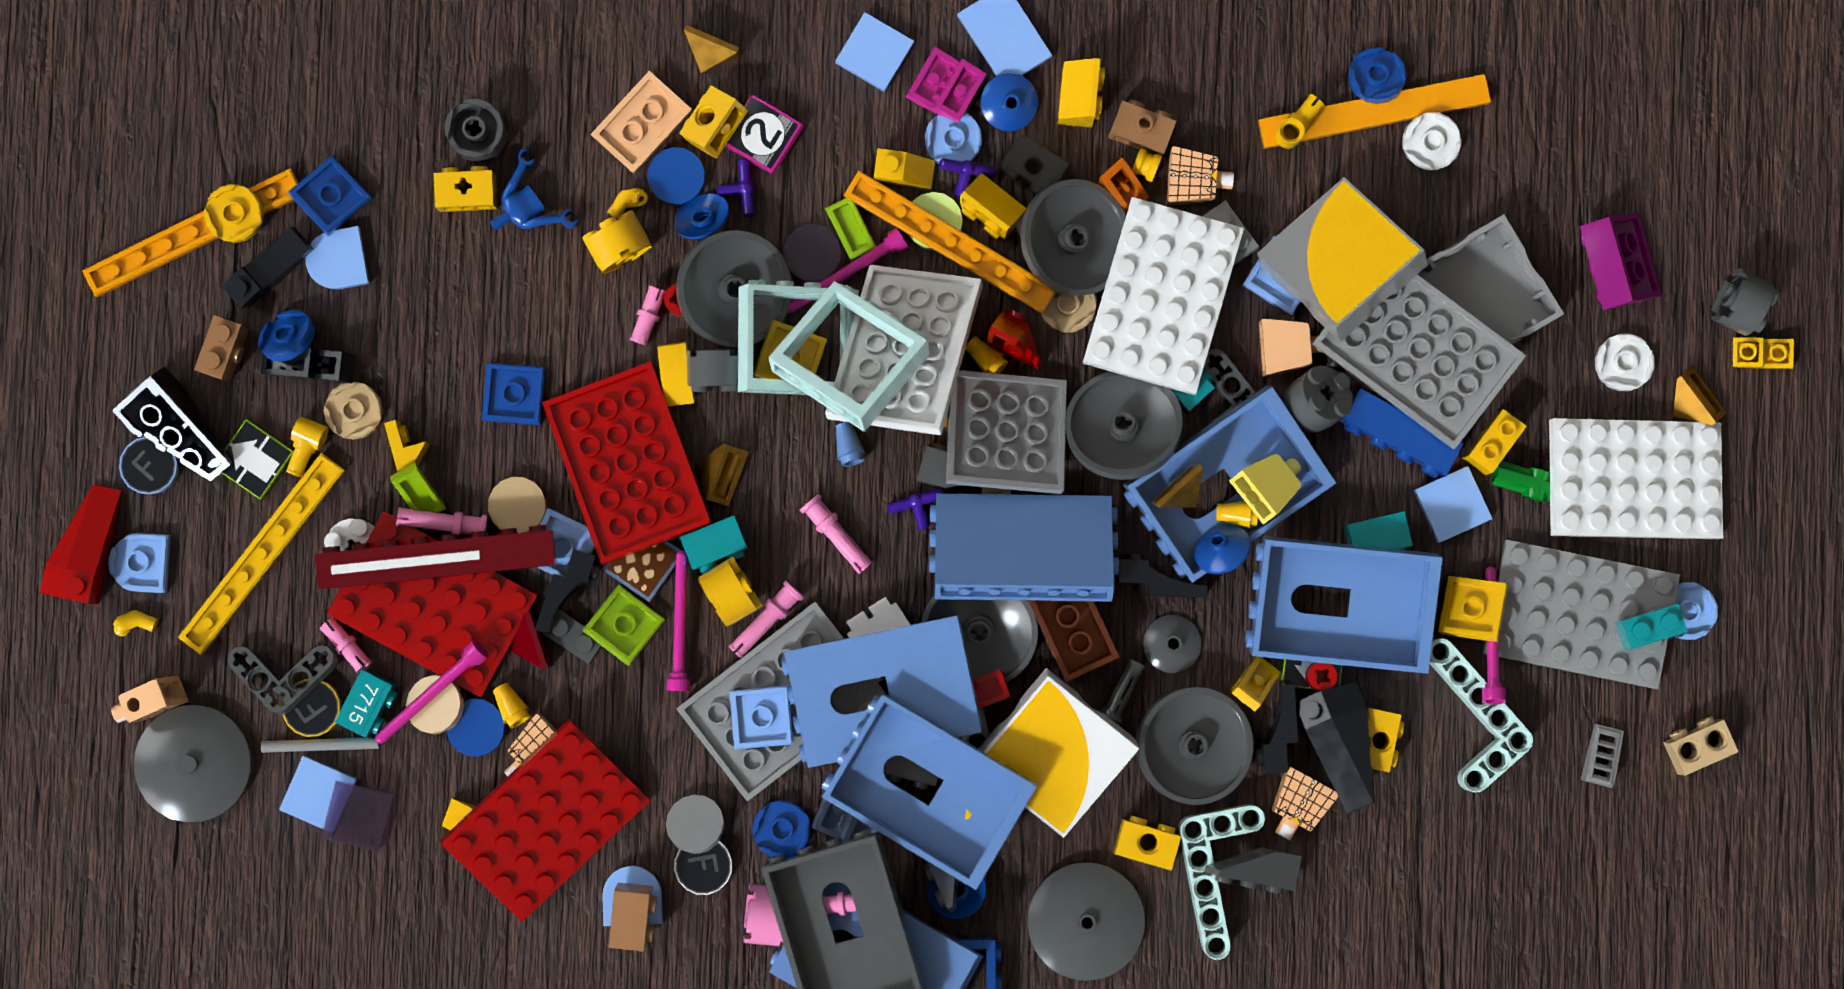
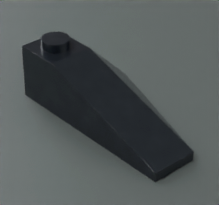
(171, 420)
(1340, 734)

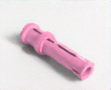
(456, 523)
(827, 523)
(775, 609)

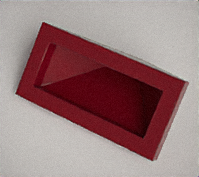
(529, 642)

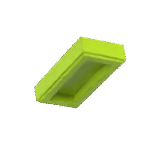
(850, 228)
(417, 489)

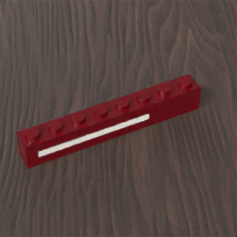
(435, 559)

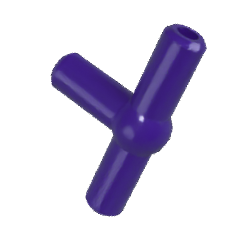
(966, 169)
(744, 188)
(916, 502)

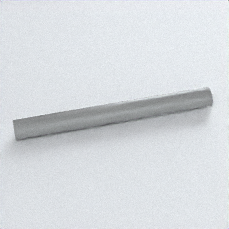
(319, 745)

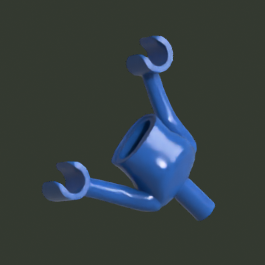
(524, 205)

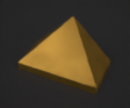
(709, 50)
(1695, 400)
(721, 473)
(1183, 490)

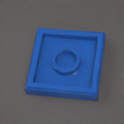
(329, 195)
(513, 394)

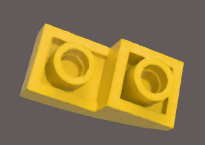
(1763, 353)
(674, 374)

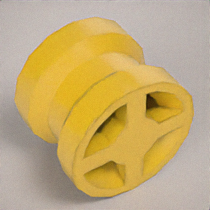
(1146, 164)

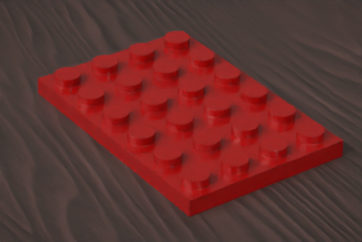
(626, 463)
(437, 616)
(545, 820)

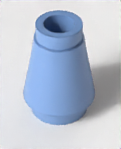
(849, 447)

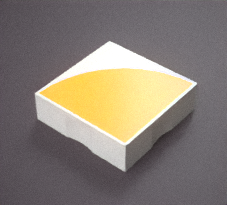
(1061, 748)

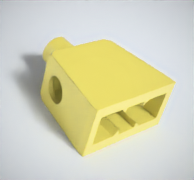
(1268, 485)

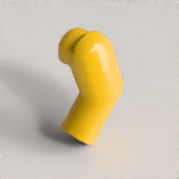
(627, 199)
(132, 619)

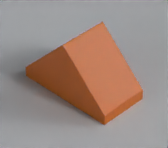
(1122, 184)

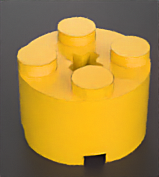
(617, 242)
(729, 591)

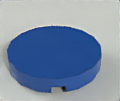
(1377, 75)
(676, 176)
(286, 336)
(478, 729)
(781, 828)

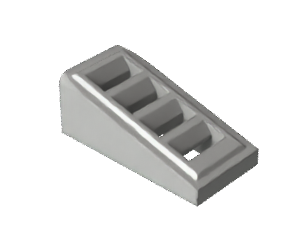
(1592, 753)

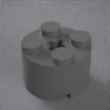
(468, 117)
(1744, 302)
(711, 369)
(1319, 398)

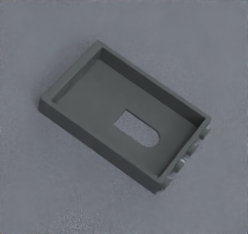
(874, 961)

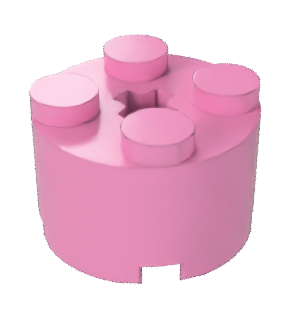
(760, 918)

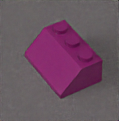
(1620, 260)

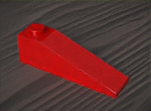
(1014, 338)
(82, 554)

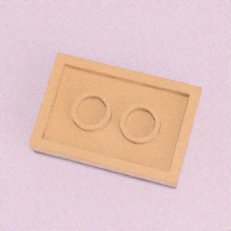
(641, 122)

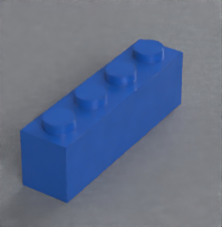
(1394, 429)

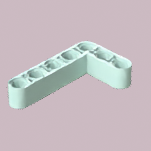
(1483, 712)
(1201, 841)

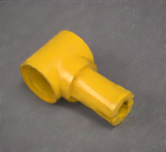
(1299, 122)
(307, 438)

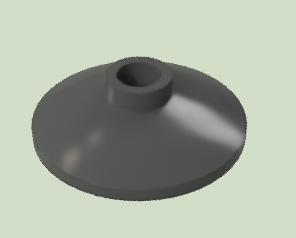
(1156, 643)

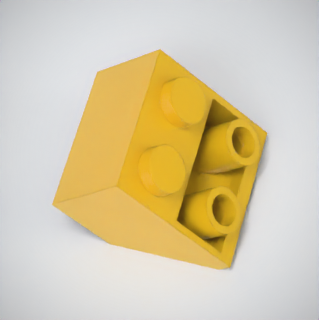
(1078, 92)
(991, 206)

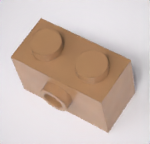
(1142, 127)
(222, 349)
(631, 917)

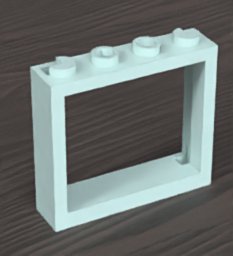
(782, 289)
(826, 394)

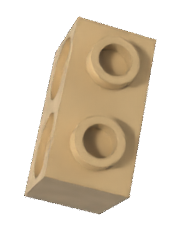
(1702, 752)

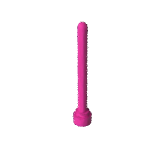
(892, 243)
(472, 656)
(678, 679)
(1493, 691)

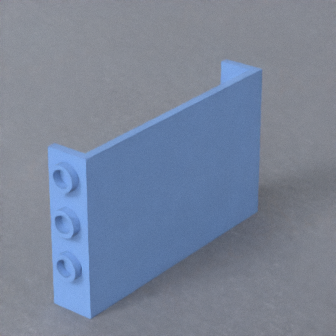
(1024, 547)

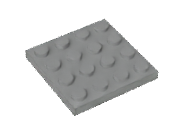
(1007, 432)

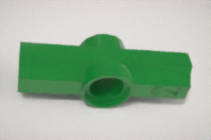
(1530, 482)

